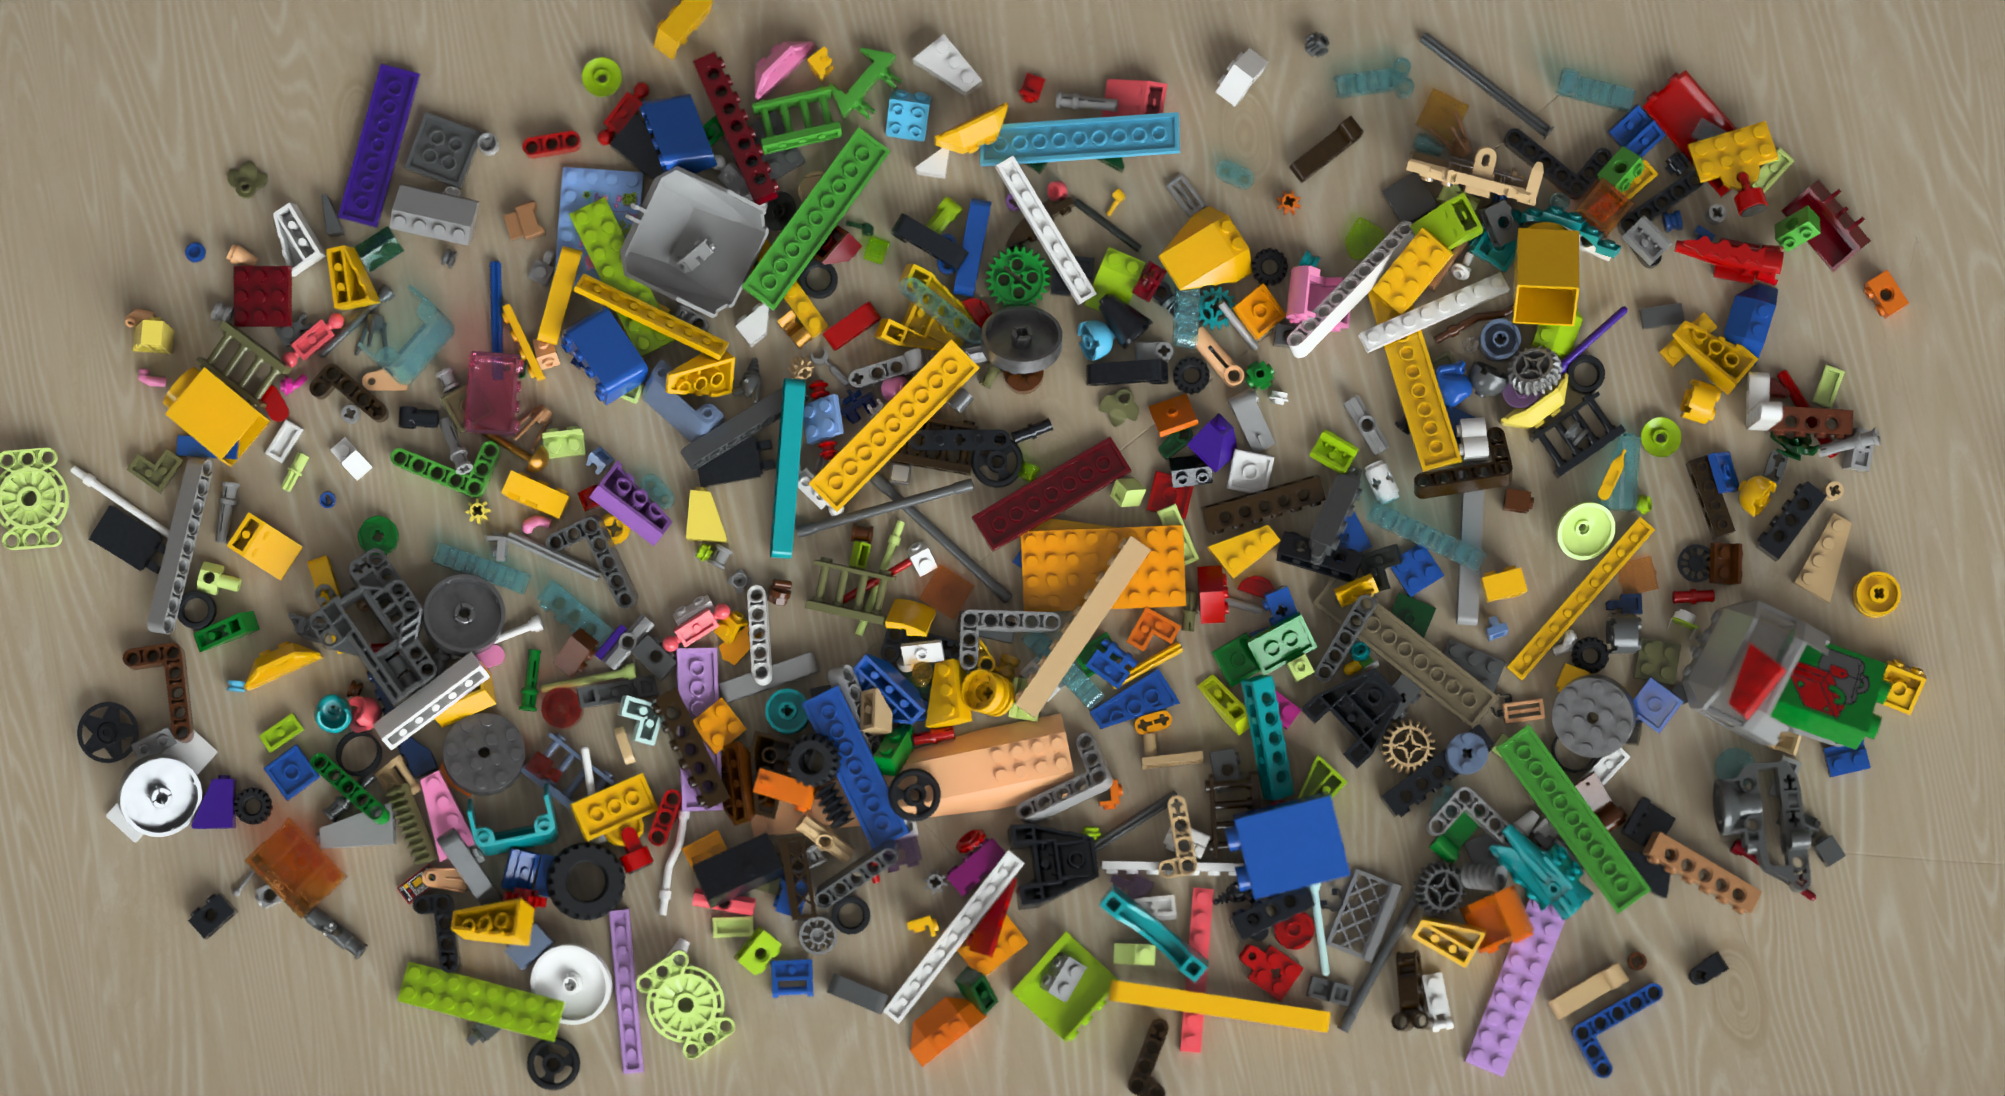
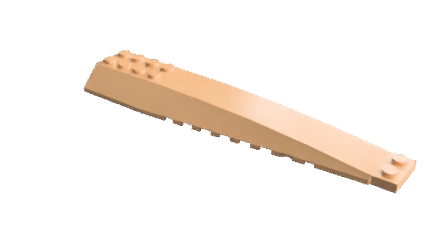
(974, 772)

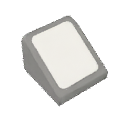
(900, 474)

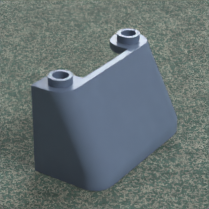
(675, 410)

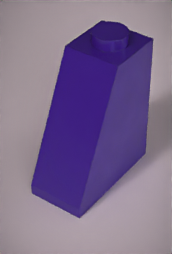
(217, 805)

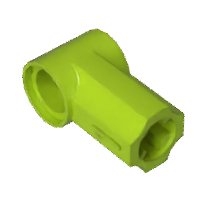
(946, 213)

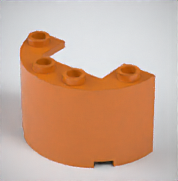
(1501, 916)

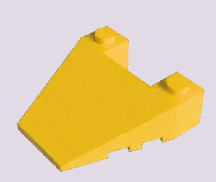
(917, 327)

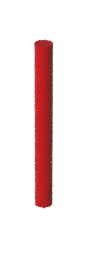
(875, 581)

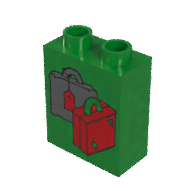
(1834, 695)

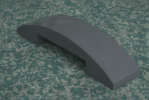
(612, 692)

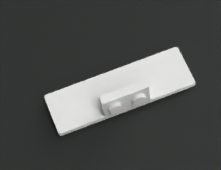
(195, 753)

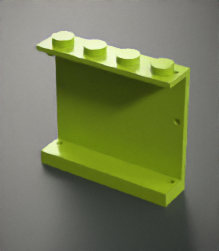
(1087, 996)

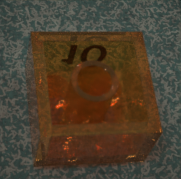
(1604, 207)

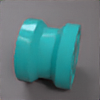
(1309, 260)

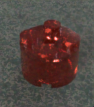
(551, 704)

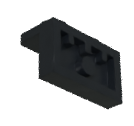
(1189, 471)

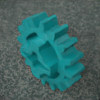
(1205, 306)

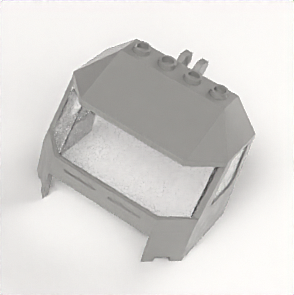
(1720, 656)

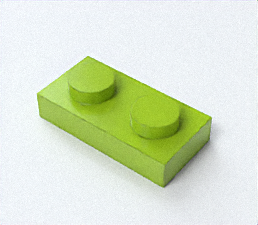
(281, 732)

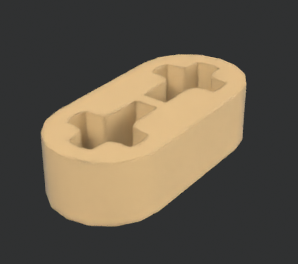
(624, 745)

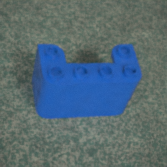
(606, 355)

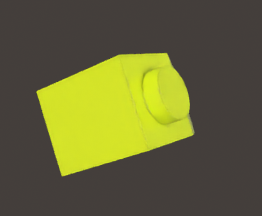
(1225, 704)

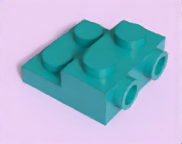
(1499, 257)

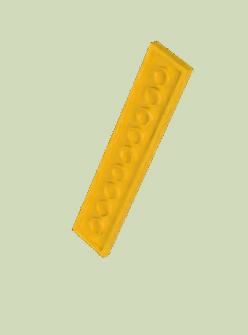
(1418, 393)
(893, 425)

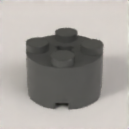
(1623, 633)

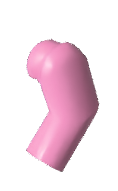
(151, 380)
(535, 521)

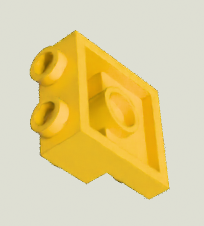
(1905, 685)

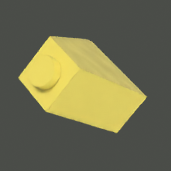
(703, 518)

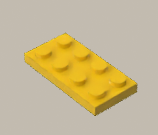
(1413, 271)

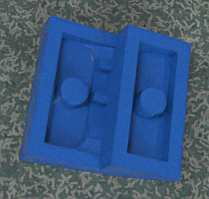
(1636, 132)

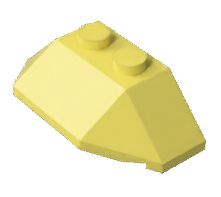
(1536, 413)

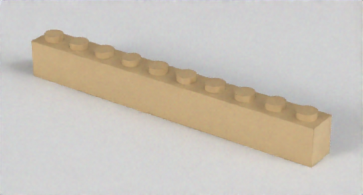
(1082, 627)

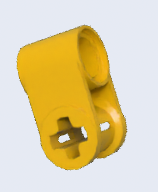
(983, 655)

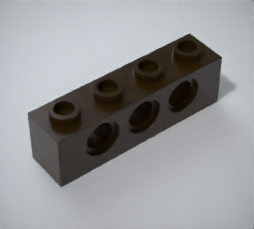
(1710, 500)

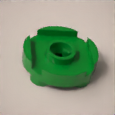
(384, 526)

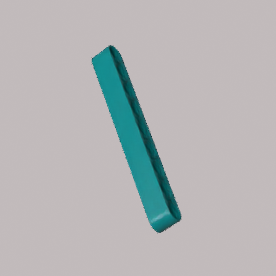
(787, 468)

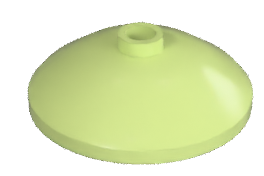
(1592, 538)

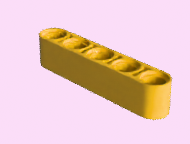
(559, 295)
(323, 573)

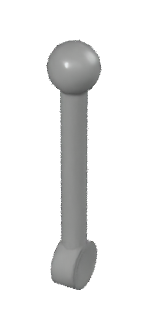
(237, 891)

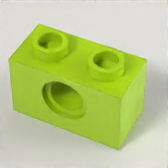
(758, 939)

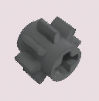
(1316, 44)

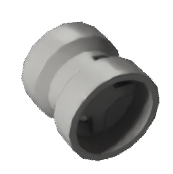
(485, 142)

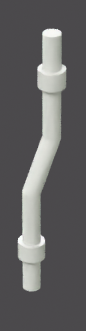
(665, 893)

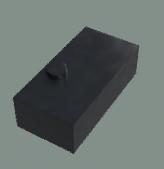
(738, 870)

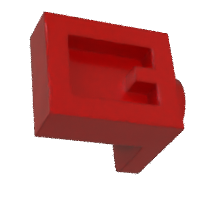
(1031, 88)

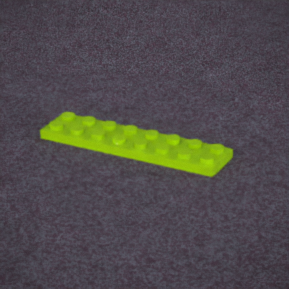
(603, 243)
(481, 1001)

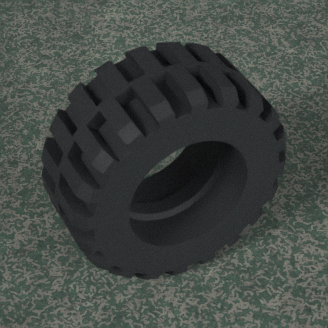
(612, 871)

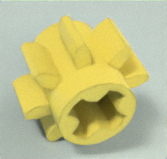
(478, 517)

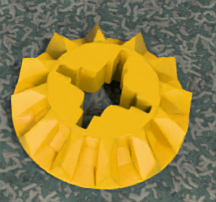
(620, 535)

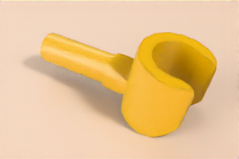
(1119, 196)

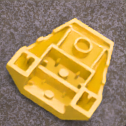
(1207, 252)

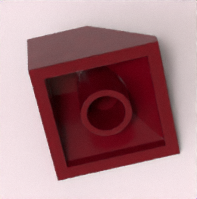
(838, 247)

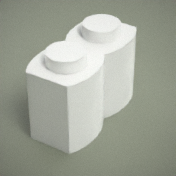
(1473, 439)

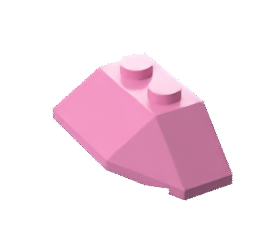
(779, 65)

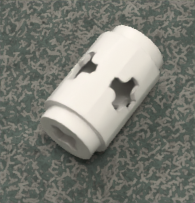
(1387, 489)

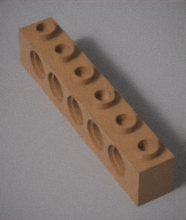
(1747, 894)

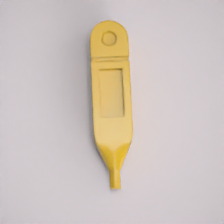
(1611, 477)

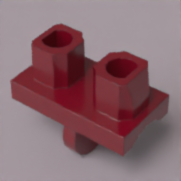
(1149, 281)

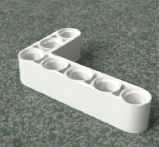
(1760, 412)

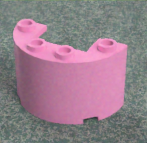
(1307, 291)

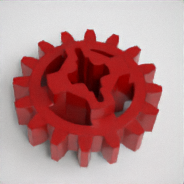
(529, 896)

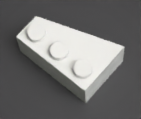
(948, 65)
(297, 239)

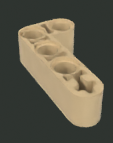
(1178, 836)
(1588, 990)

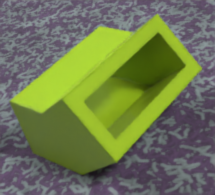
(855, 555)

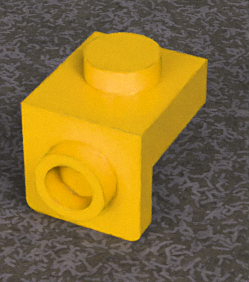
(730, 626)

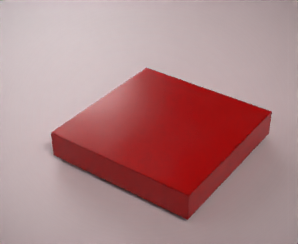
(1164, 494)

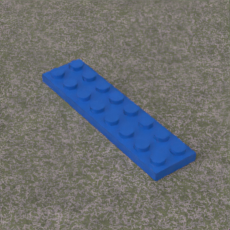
(858, 770)

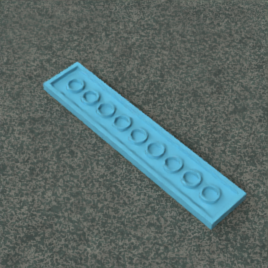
(1085, 139)

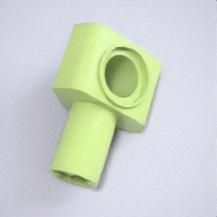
(221, 580)

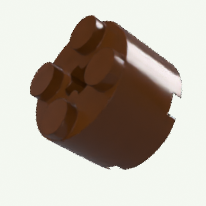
(1025, 384)

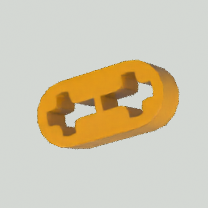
(1151, 718)

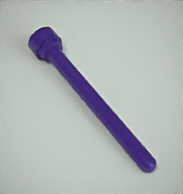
(1592, 338)

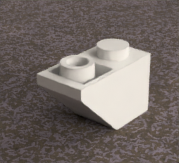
(755, 326)

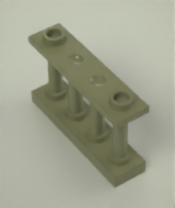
(261, 355)
(837, 606)

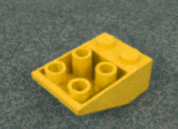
(264, 546)

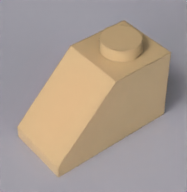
(875, 713)

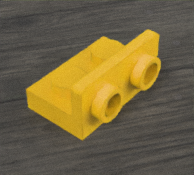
(919, 924)

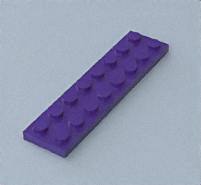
(379, 145)

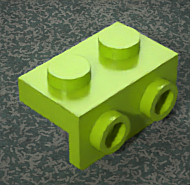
(1334, 452)

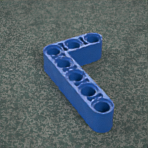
(1610, 1021)

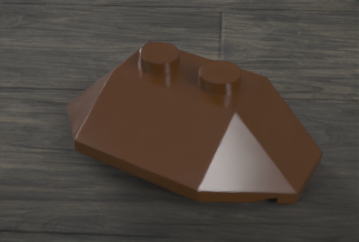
(738, 782)

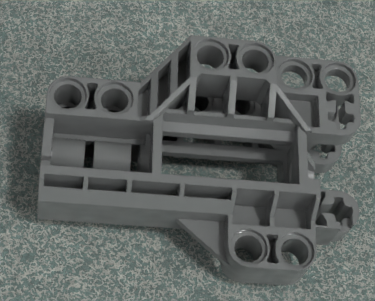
(405, 639)

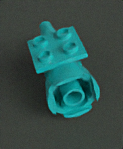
(1545, 875)

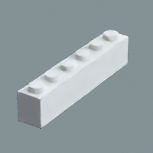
(431, 700)

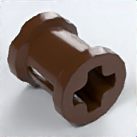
(862, 533)

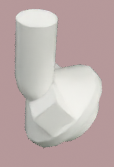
(1462, 268)

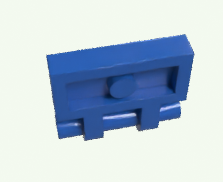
(1109, 669)

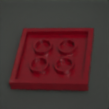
(263, 296)

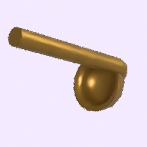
(536, 462)

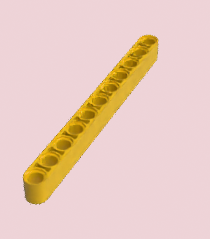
(1219, 1006)

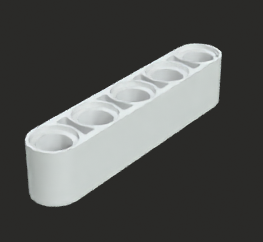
(756, 626)

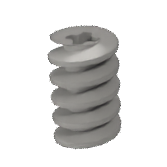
(1484, 876)

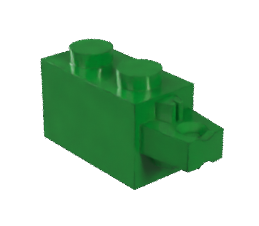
(894, 750)

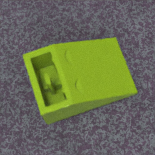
(1451, 222)

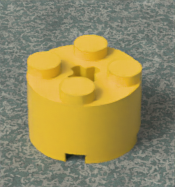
(1700, 401)

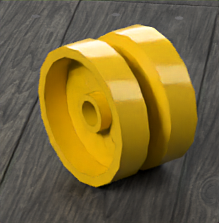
(1864, 591)

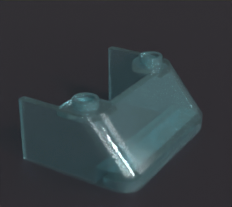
(420, 349)

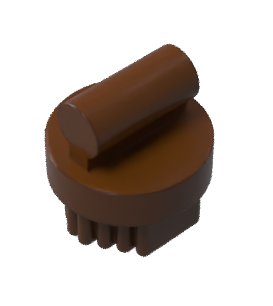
(779, 592)

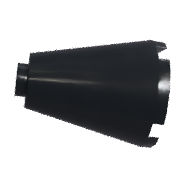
(1123, 319)

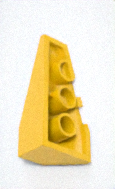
(1718, 359)

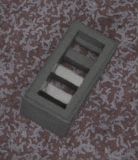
(332, 222)

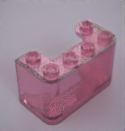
(492, 393)

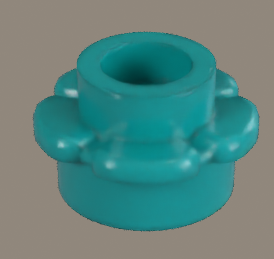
(1360, 647)

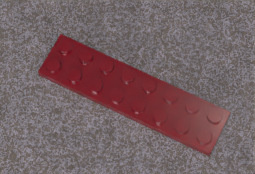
(1051, 494)

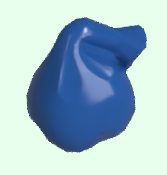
(1453, 383)

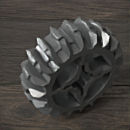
(1441, 871)

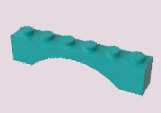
(1132, 914)

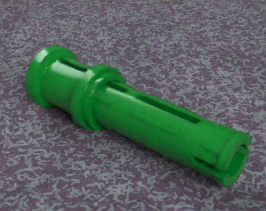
(529, 691)

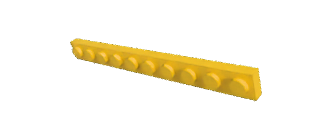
(1580, 598)

